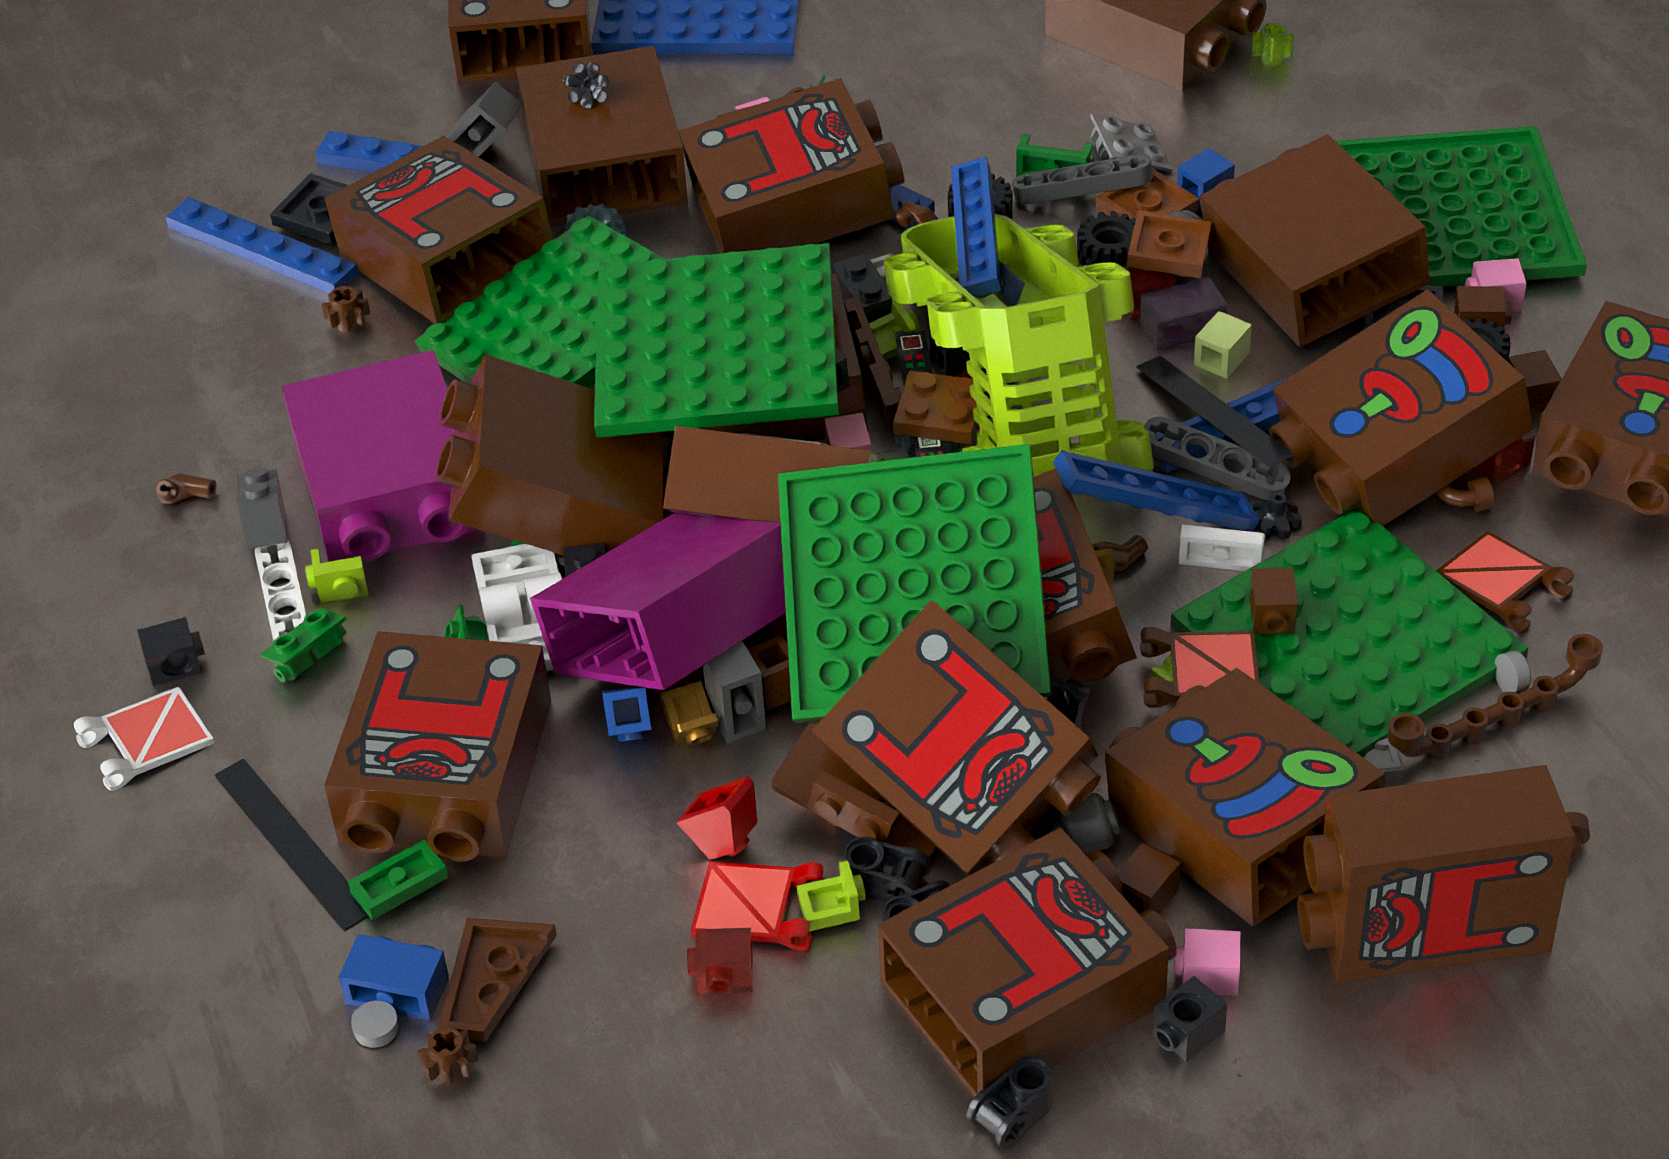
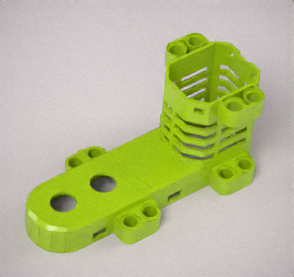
(1052, 324)

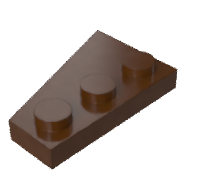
(873, 368)
(490, 972)

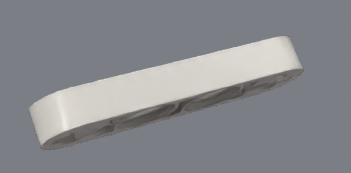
(280, 596)

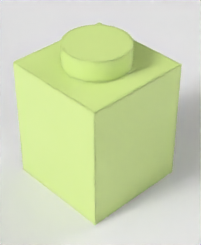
(1222, 344)

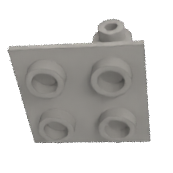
(1123, 139)

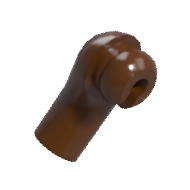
(913, 212)
(184, 486)
(1125, 553)

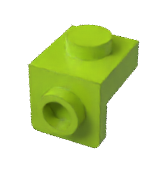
(896, 322)
(337, 578)
(832, 899)

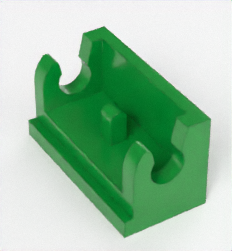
(1039, 158)

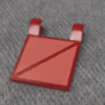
(755, 899)

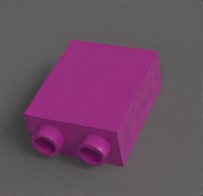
(373, 455)
(664, 601)

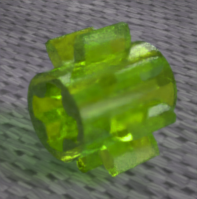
(1273, 44)

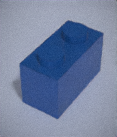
(395, 973)

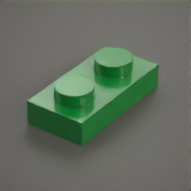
(398, 879)

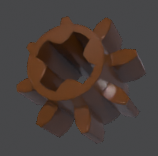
(346, 309)
(448, 1055)

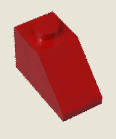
(722, 818)

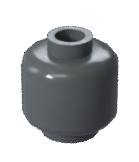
(1092, 824)

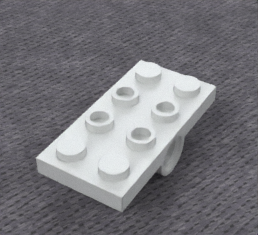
(505, 586)

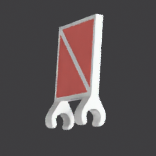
(145, 735)

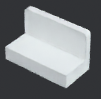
(1220, 548)

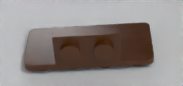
(833, 791)

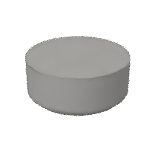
(1512, 672)
(375, 1024)

